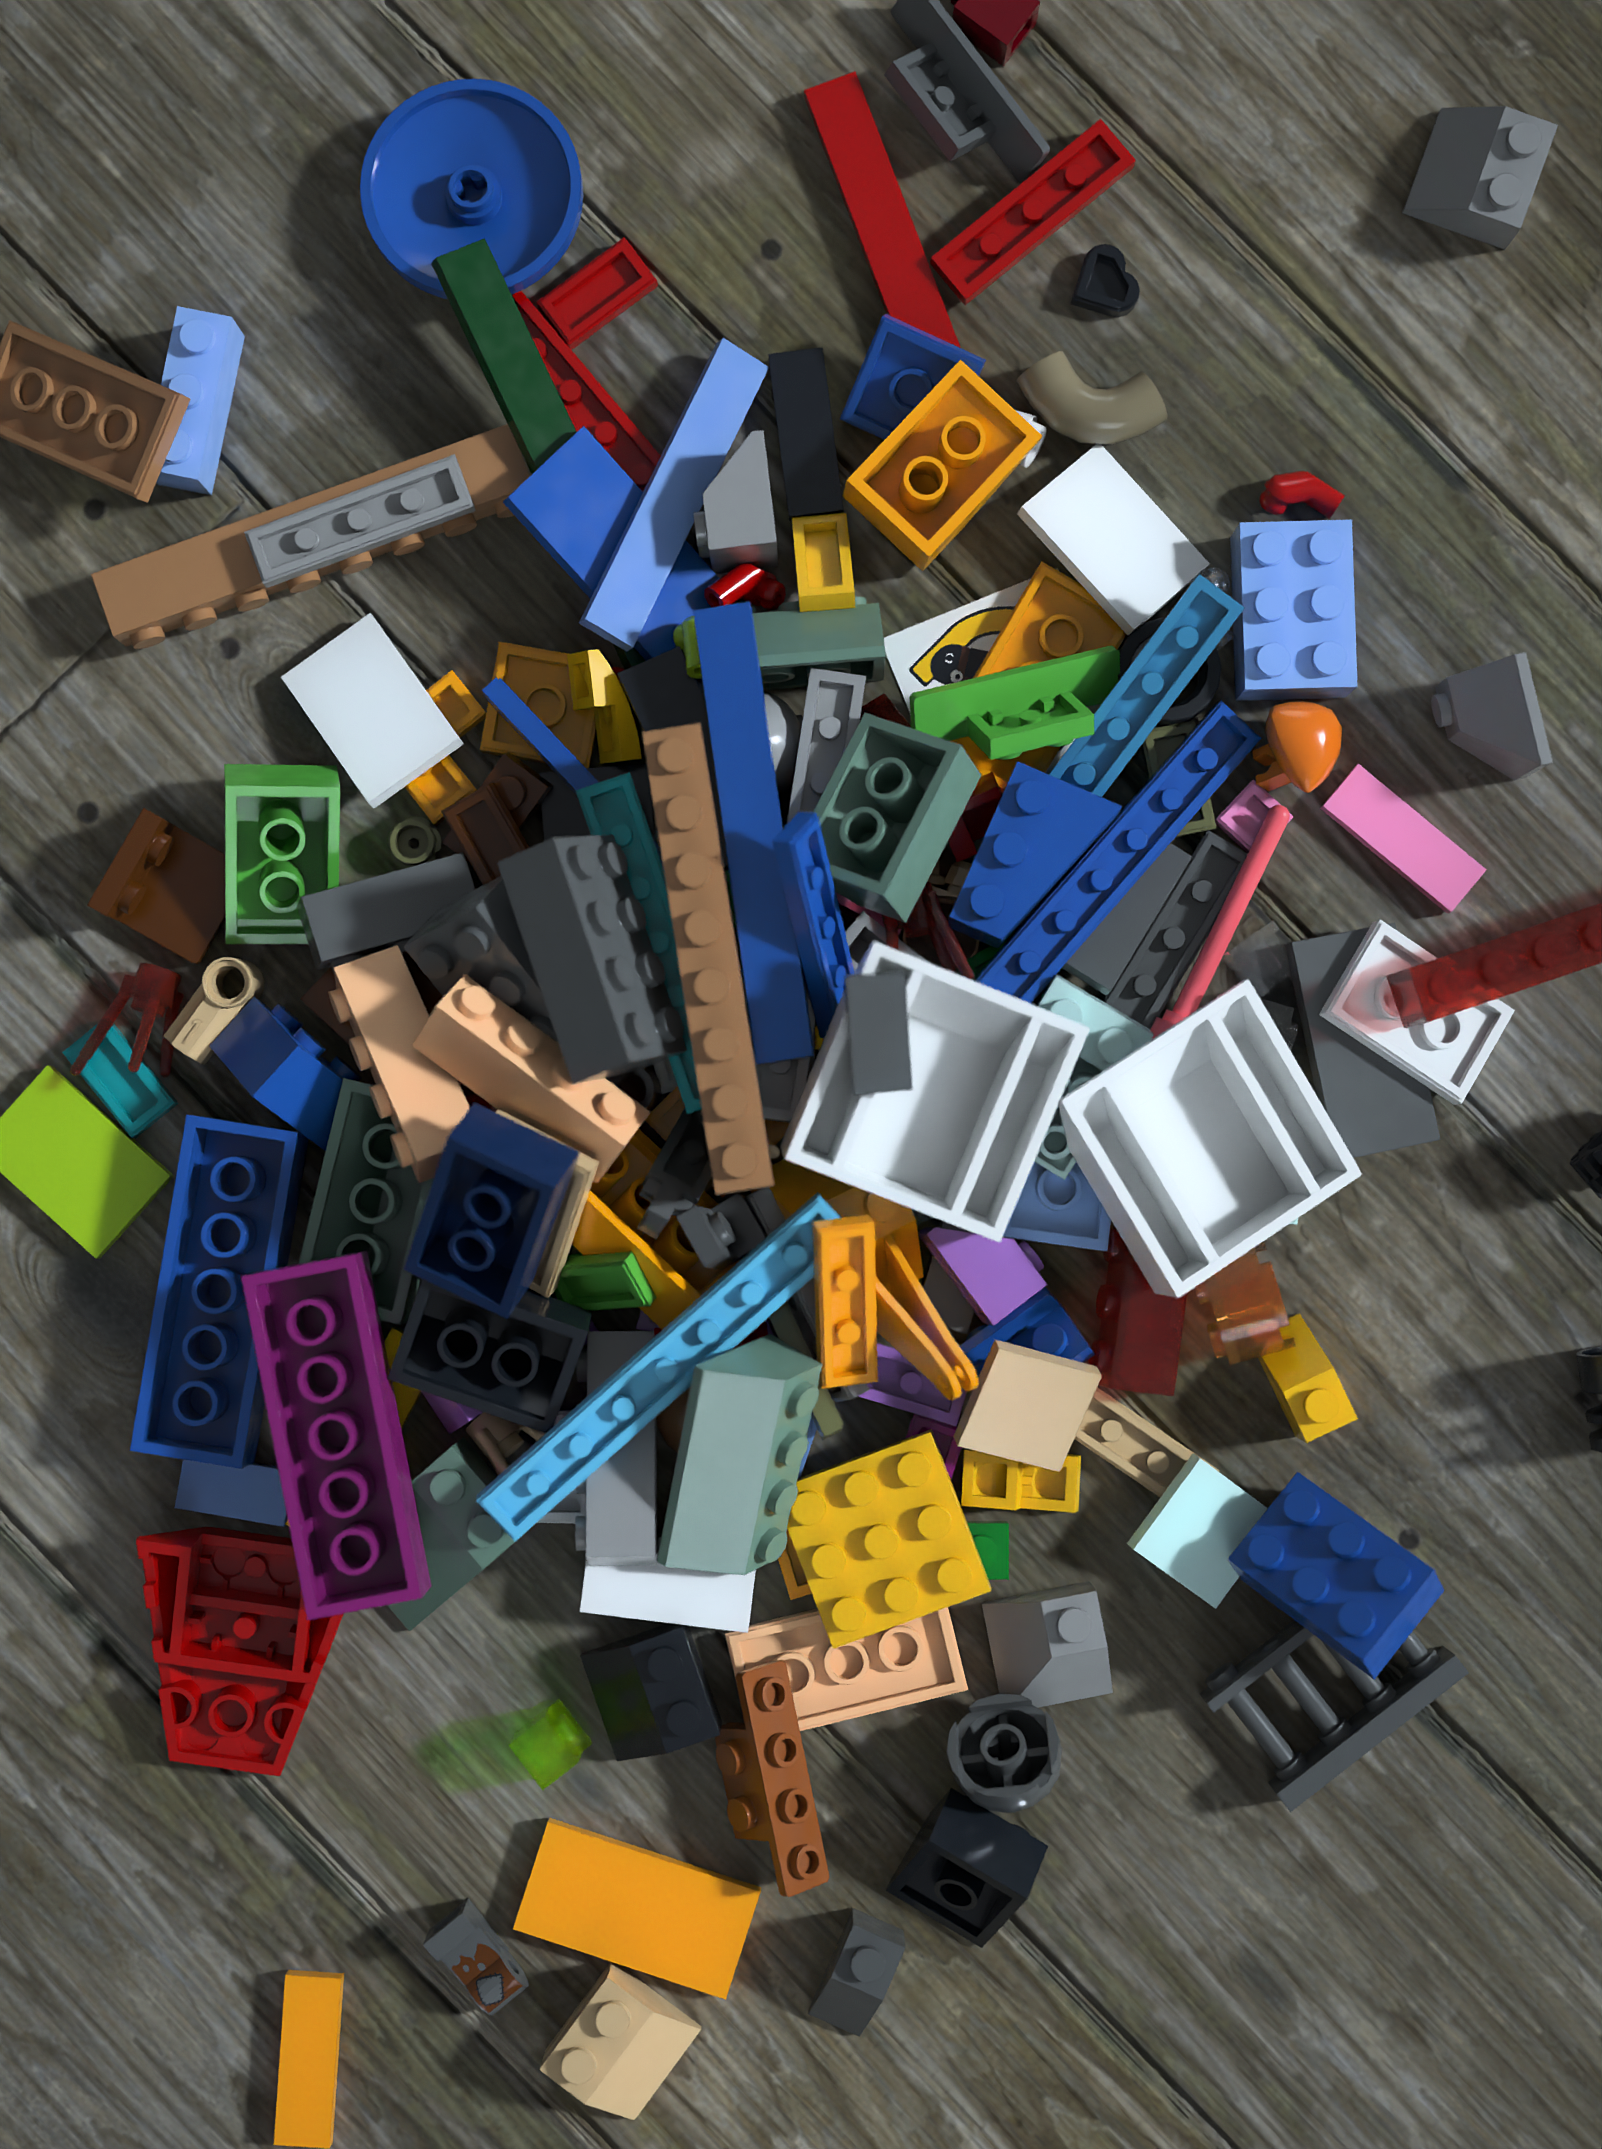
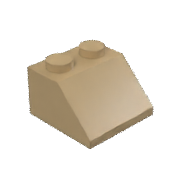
(618, 2044)

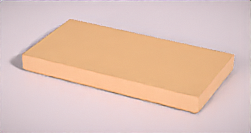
(858, 1678)

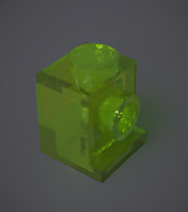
(550, 1744)

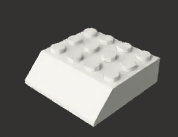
(977, 1109)
(1205, 1141)

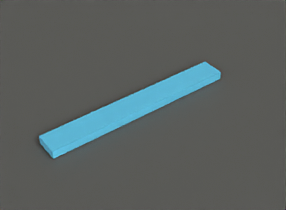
(656, 1374)

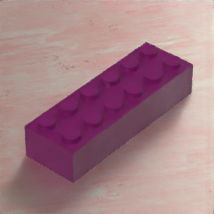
(337, 1435)

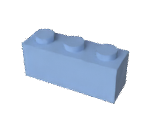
(203, 367)

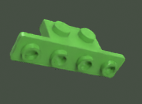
(1021, 705)

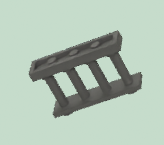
(1340, 1739)

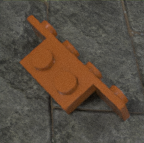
(770, 1779)

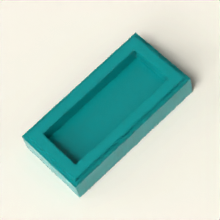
(131, 1097)

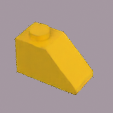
(1307, 1385)

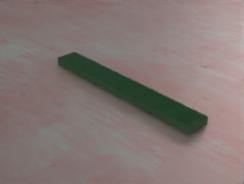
(508, 360)

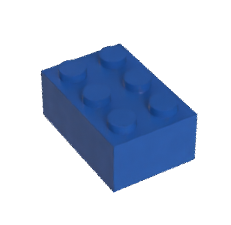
(1336, 1575)

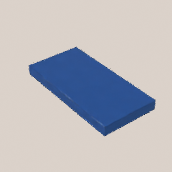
(578, 514)

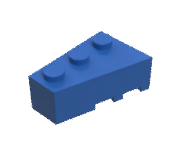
(1026, 850)

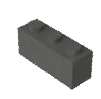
(379, 910)

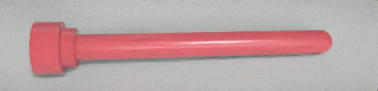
(1226, 920)

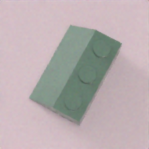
(826, 640)
(892, 813)

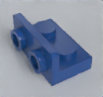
(1037, 1325)

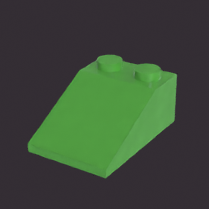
(277, 847)

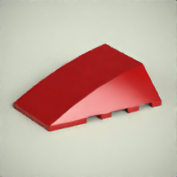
(231, 1645)

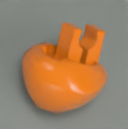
(1300, 746)

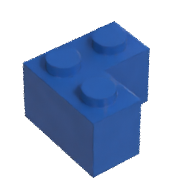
(284, 1068)

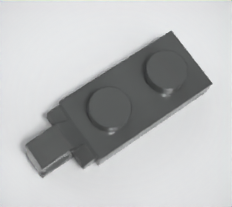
(677, 1174)

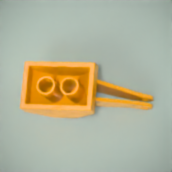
(909, 1319)

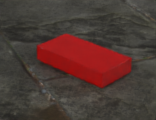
(597, 293)

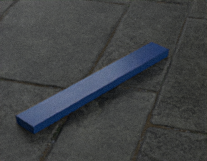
(750, 824)
(1120, 855)

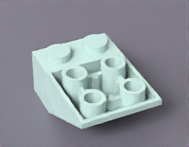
(1108, 1041)

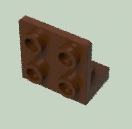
(165, 887)

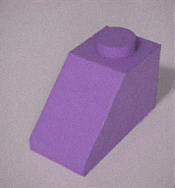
(987, 1273)

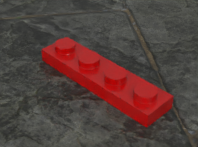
(1032, 212)

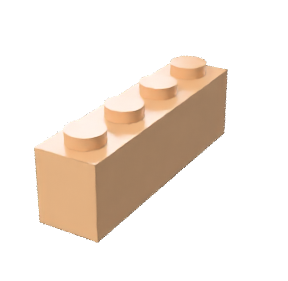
(526, 1074)
(410, 1088)

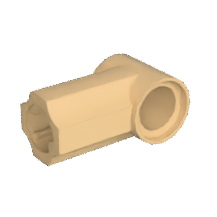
(211, 1009)

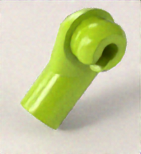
(686, 638)

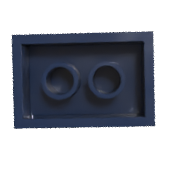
(490, 1210)

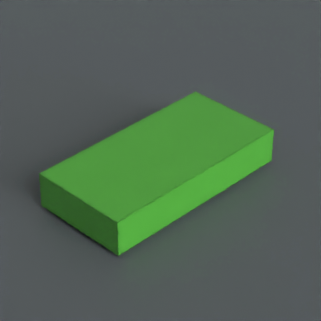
(604, 1282)

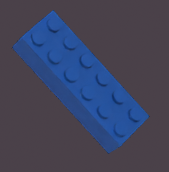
(225, 1221)

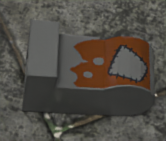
(476, 1957)

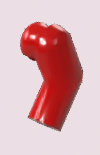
(1296, 488)
(748, 584)

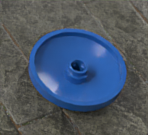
(467, 168)

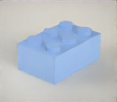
(1298, 610)

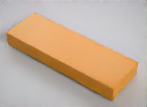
(845, 1300)
(308, 2059)

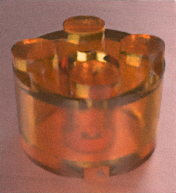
(1245, 1309)

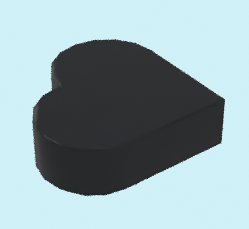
(1105, 283)

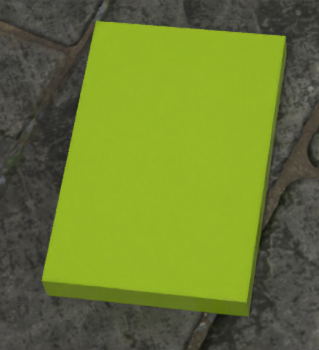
(77, 1162)

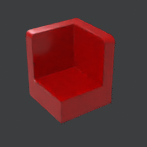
(975, 817)

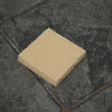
(1027, 1405)

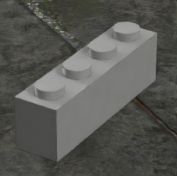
(623, 1490)

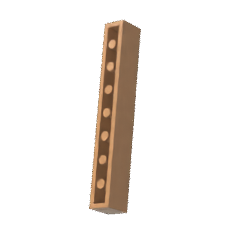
(218, 572)
(708, 959)

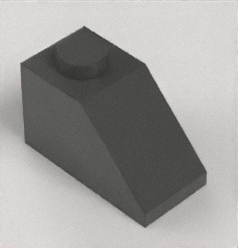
(858, 1972)

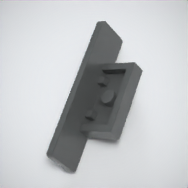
(958, 92)

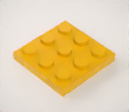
(884, 1540)

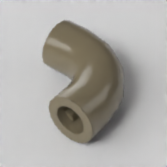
(1089, 412)

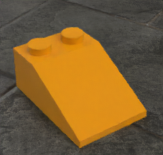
(940, 465)

